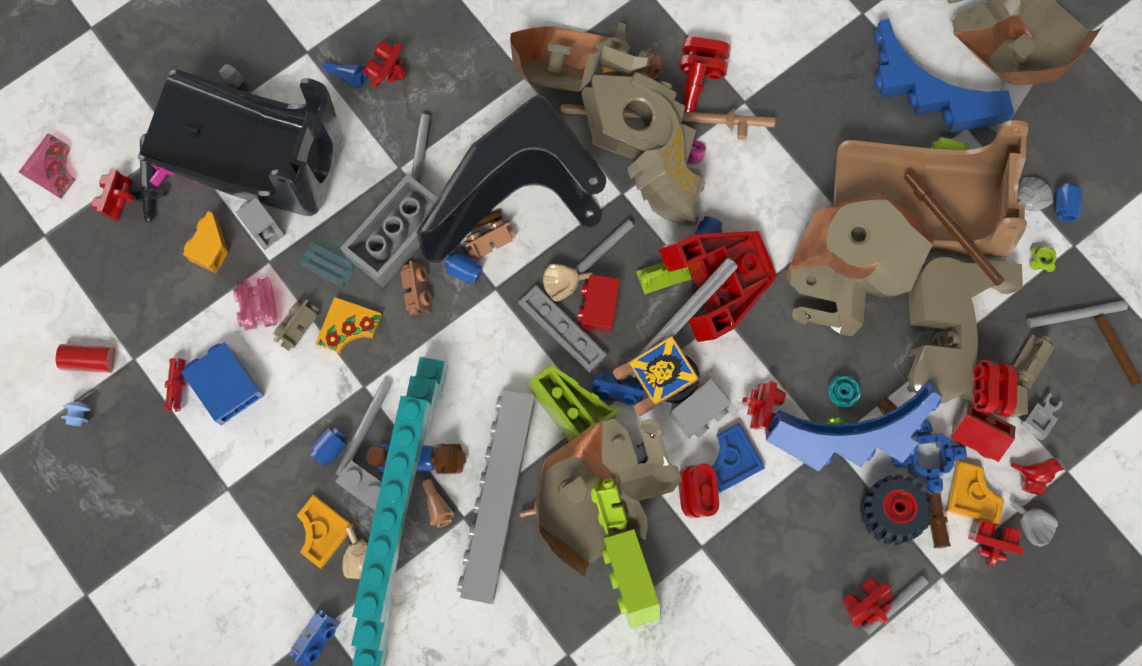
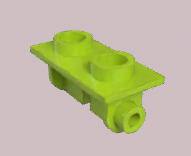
(658, 278)
(604, 495)

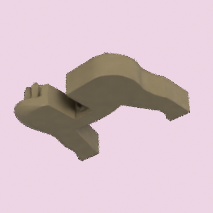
(944, 301)

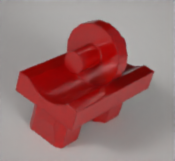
(379, 72)
(114, 195)
(761, 404)
(984, 535)
(872, 607)

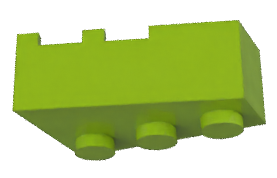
(568, 403)
(631, 578)

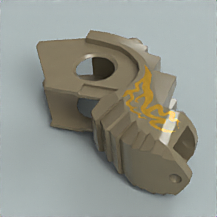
(657, 150)

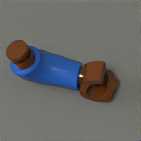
(445, 458)

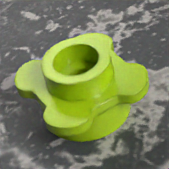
(1047, 253)

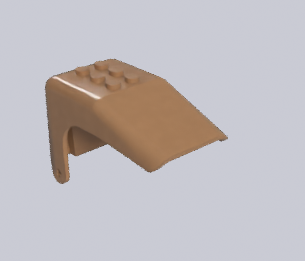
(971, 186)

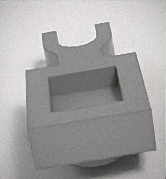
(1040, 419)

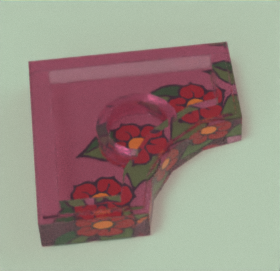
(48, 166)

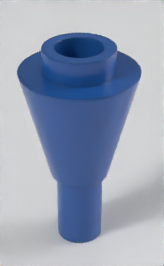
(349, 73)

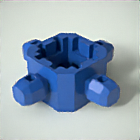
(948, 454)

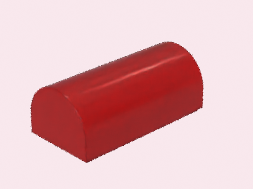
(85, 358)

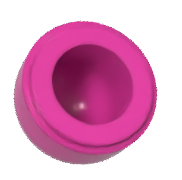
(696, 155)

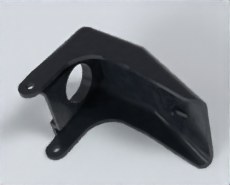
(246, 141)
(519, 152)

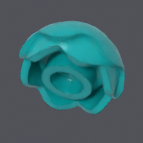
(844, 383)

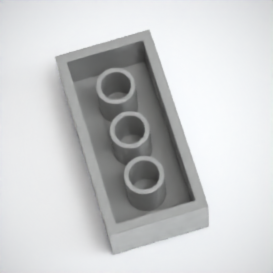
(389, 233)

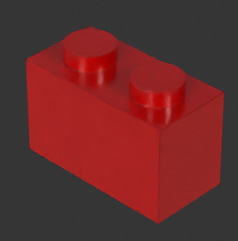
(599, 303)
(983, 433)

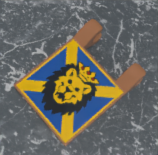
(661, 372)

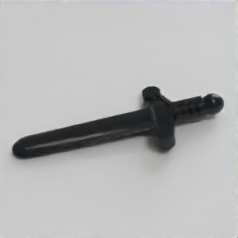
(147, 191)

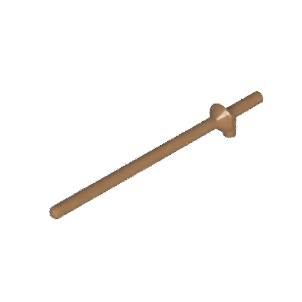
(728, 119)

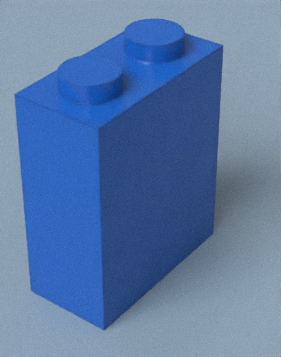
(222, 383)

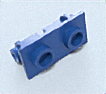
(606, 388)
(308, 649)

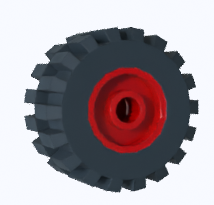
(896, 509)

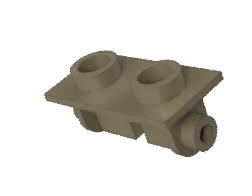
(299, 315)
(1033, 359)

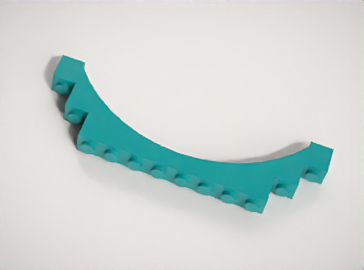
(383, 547)

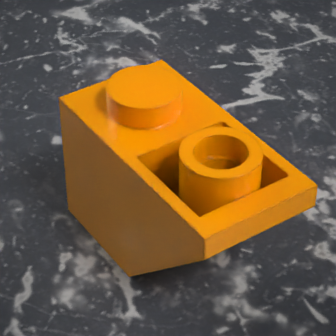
(207, 245)

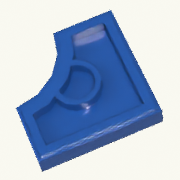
(736, 458)

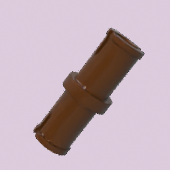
(938, 523)

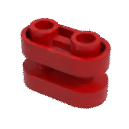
(707, 51)
(995, 388)
(698, 491)

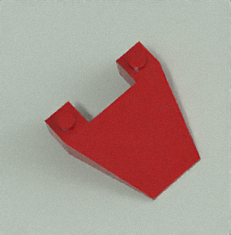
(740, 291)

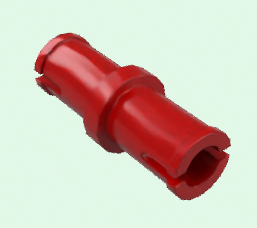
(694, 85)
(175, 385)

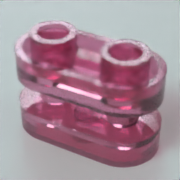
(245, 294)

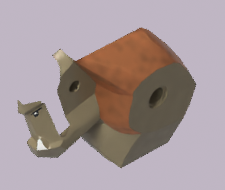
(1023, 34)
(571, 57)
(853, 251)
(573, 470)

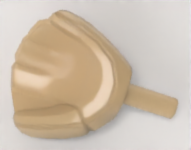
(561, 281)
(354, 556)

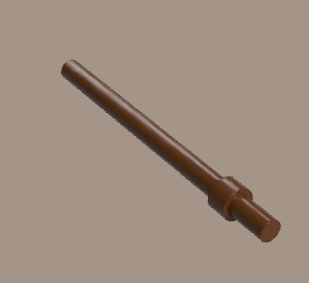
(924, 194)

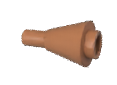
(439, 512)

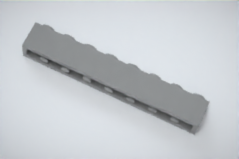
(497, 497)

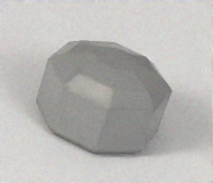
(231, 76)

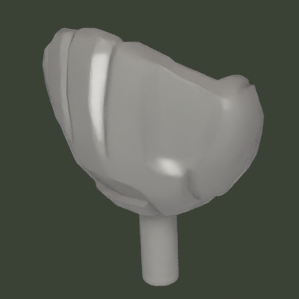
(1034, 194)
(1037, 524)

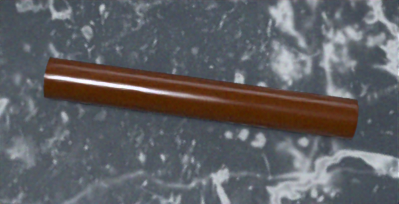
(1118, 350)

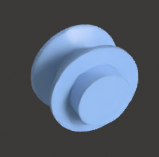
(75, 413)

